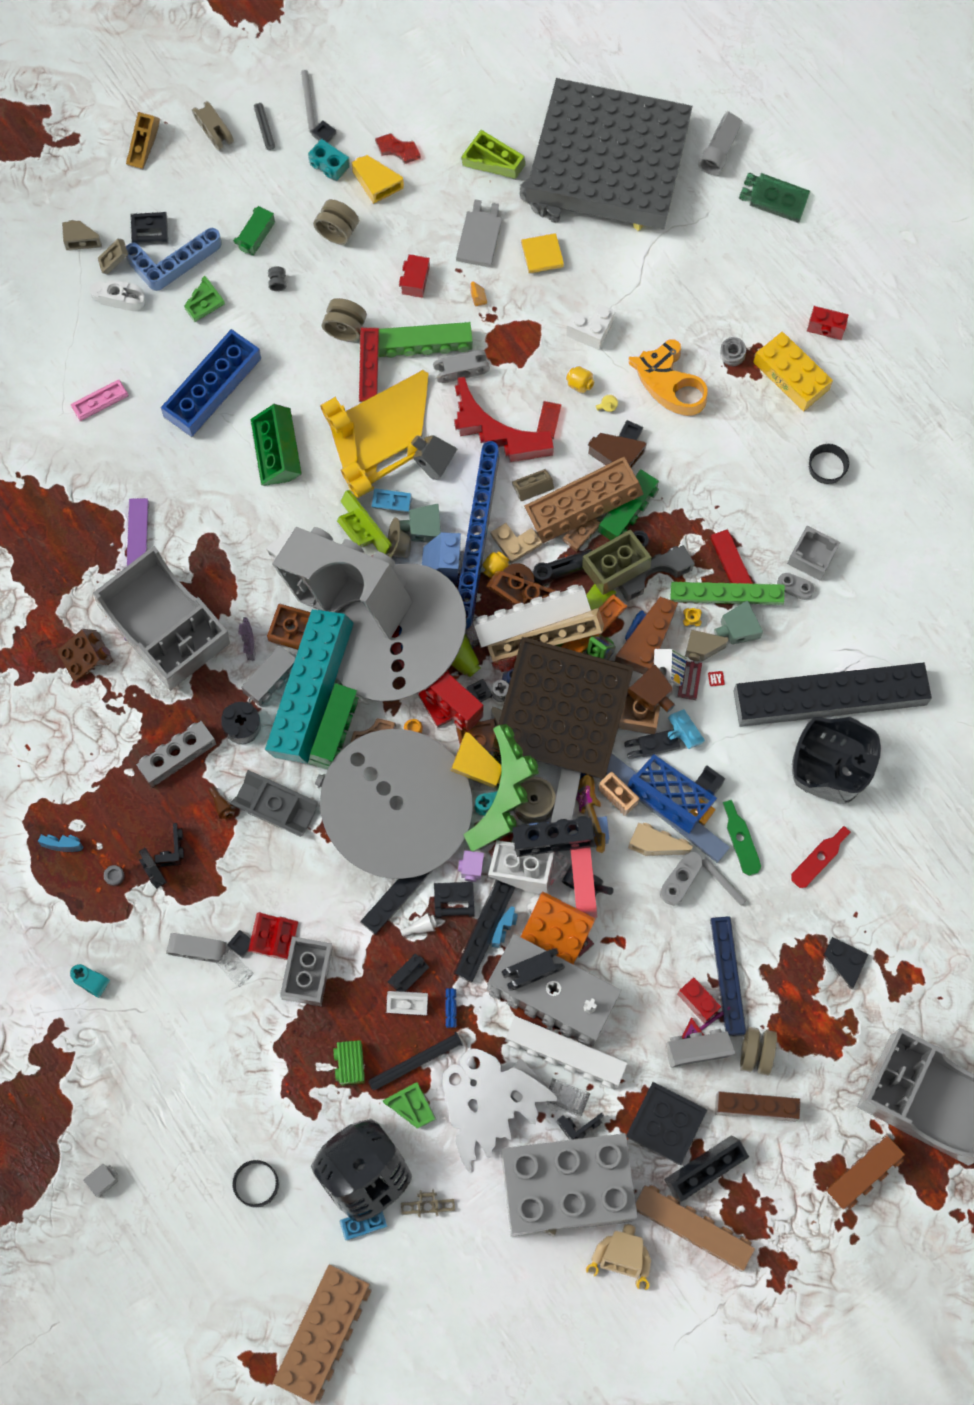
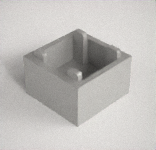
(813, 552)

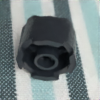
(241, 712)

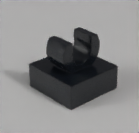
(480, 690)

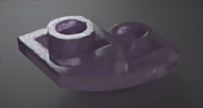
(247, 636)

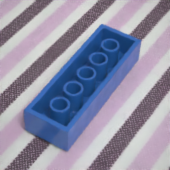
(211, 383)

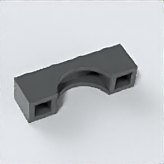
(675, 562)

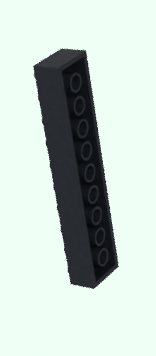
(832, 694)

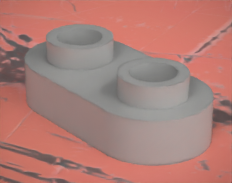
(795, 586)

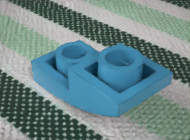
(66, 844)
(506, 922)
(353, 1229)

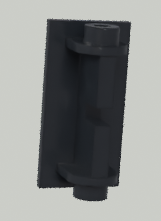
(408, 973)

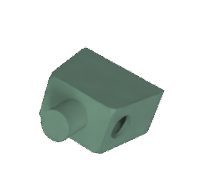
(423, 523)
(740, 625)

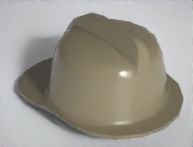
(400, 541)

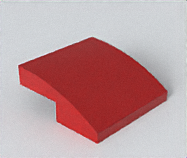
(272, 936)

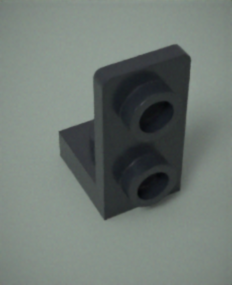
(168, 858)
(568, 1126)

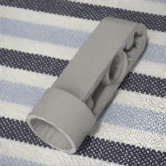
(715, 155)

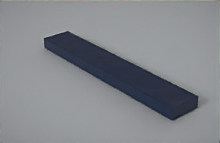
(728, 975)

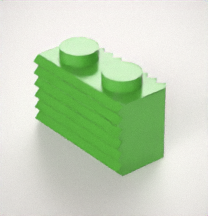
(350, 1063)

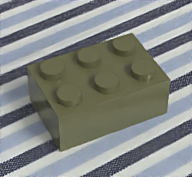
(616, 562)

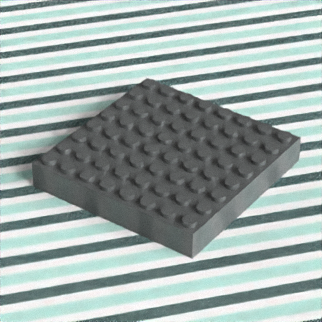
(609, 153)

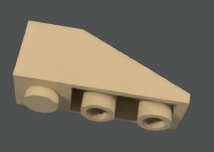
(655, 843)

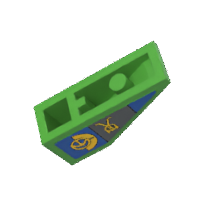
(601, 647)

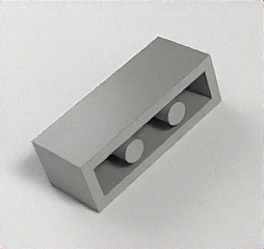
(269, 676)

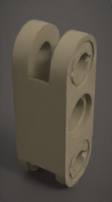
(212, 125)

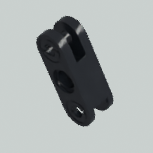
(532, 969)

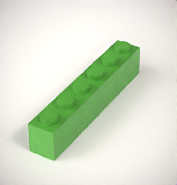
(425, 339)

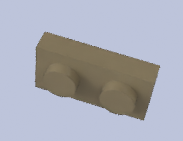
(112, 256)

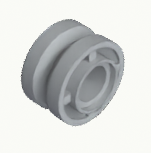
(733, 359)

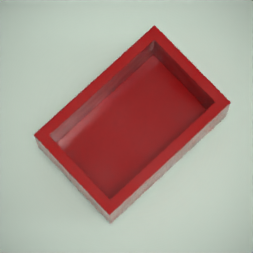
(455, 702)

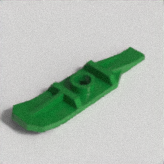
(744, 849)

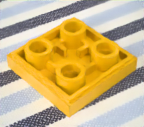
(542, 253)

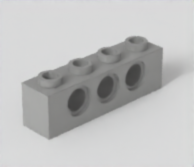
(187, 753)

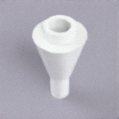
(424, 924)

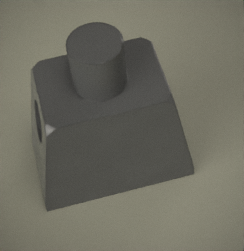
(433, 455)

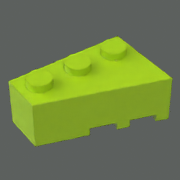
(493, 156)

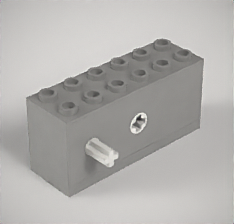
(576, 1007)

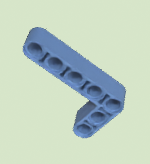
(173, 260)

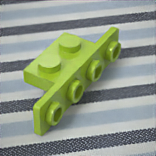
(360, 525)

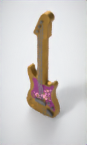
(586, 800)

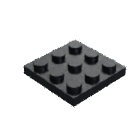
(666, 1123)

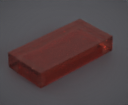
(549, 417)

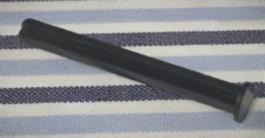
(415, 1061)

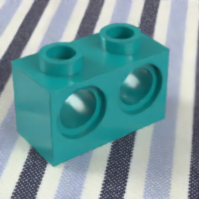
(330, 157)

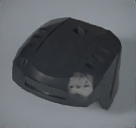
(822, 761)
(346, 1185)

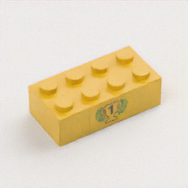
(792, 371)

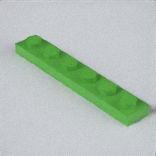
(727, 593)

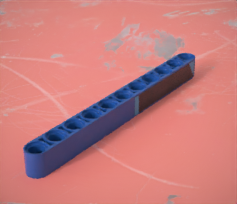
(478, 525)

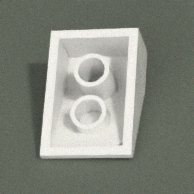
(528, 873)

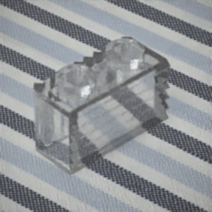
(569, 1099)

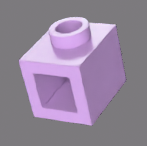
(471, 866)

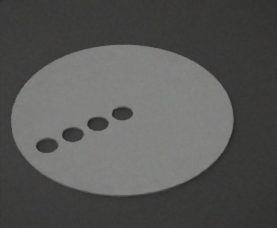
(429, 636)
(391, 840)

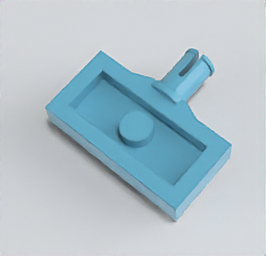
(685, 729)

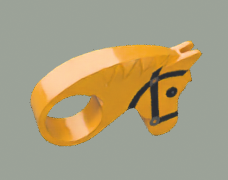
(662, 382)

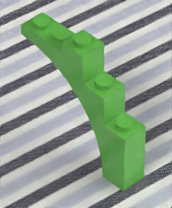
(510, 795)

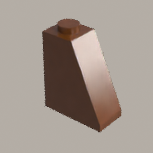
(609, 448)

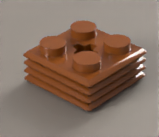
(284, 618)

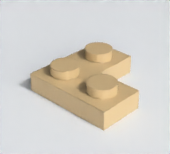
(513, 546)

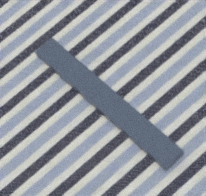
(699, 836)

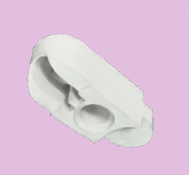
(124, 300)

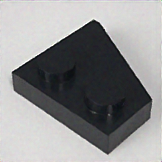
(845, 960)

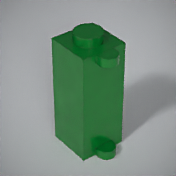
(255, 230)

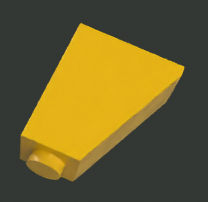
(376, 178)
(476, 762)

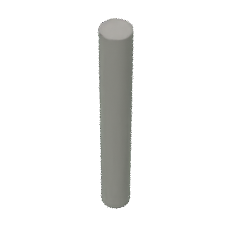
(723, 881)

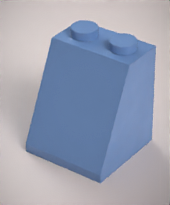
(444, 555)

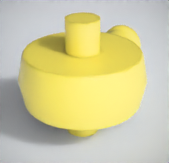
(608, 403)

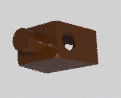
(652, 690)

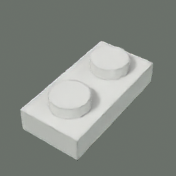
(407, 1003)

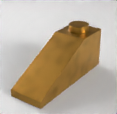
(142, 139)

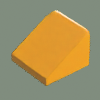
(478, 294)

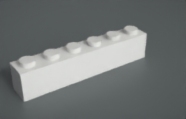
(532, 615)
(565, 1052)

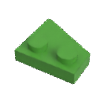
(203, 300)
(411, 1105)

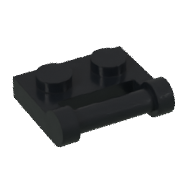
(149, 223)
(454, 893)

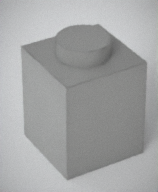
(101, 1179)

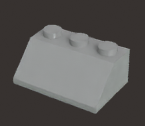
(699, 1048)

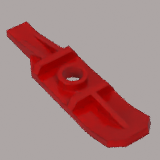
(812, 865)

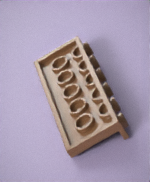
(583, 499)
(322, 1334)

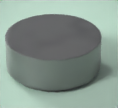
(114, 875)

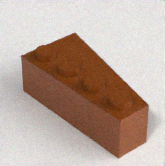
(516, 589)
(647, 637)
(865, 1172)

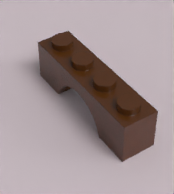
(757, 1105)

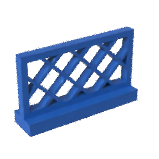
(663, 801)

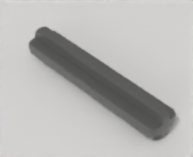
(264, 126)

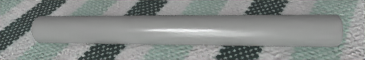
(308, 100)

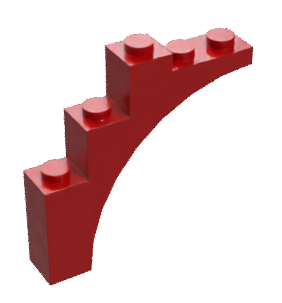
(517, 444)

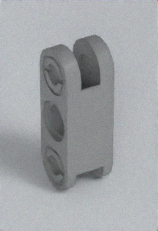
(461, 365)

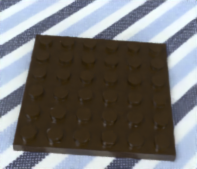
(565, 706)

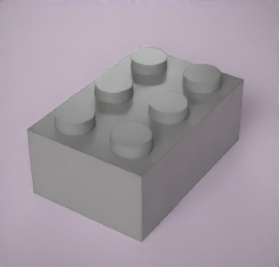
(306, 971)

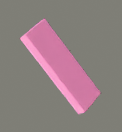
(99, 400)

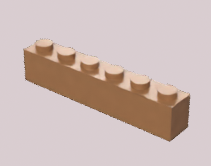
(694, 1228)

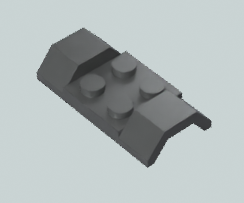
(275, 804)

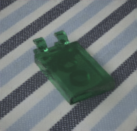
(775, 196)

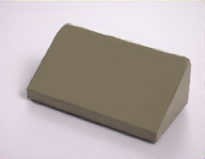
(533, 485)

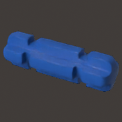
(450, 1008)

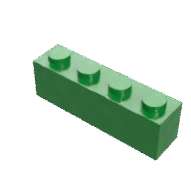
(620, 518)

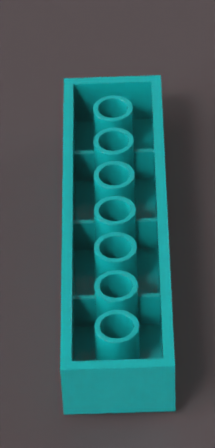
(309, 686)

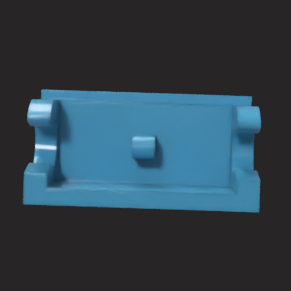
(391, 500)

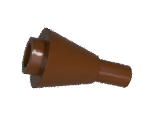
(223, 806)

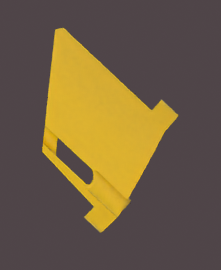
(377, 430)

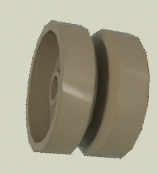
(336, 221)
(344, 319)
(542, 809)
(758, 1050)

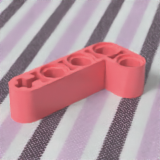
(584, 881)

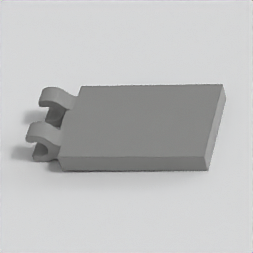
(479, 236)

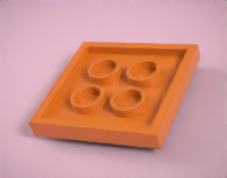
(558, 926)

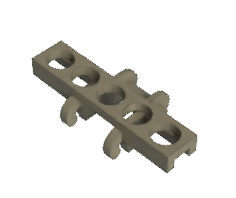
(422, 1203)

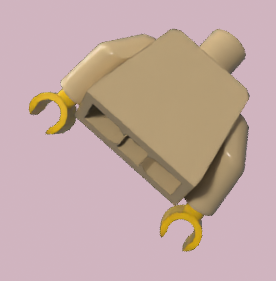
(623, 1255)

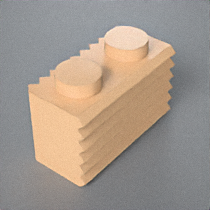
(618, 793)

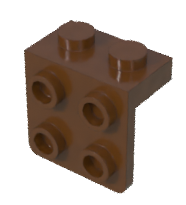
(84, 653)

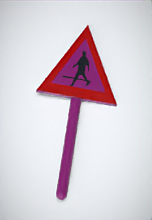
(692, 1027)

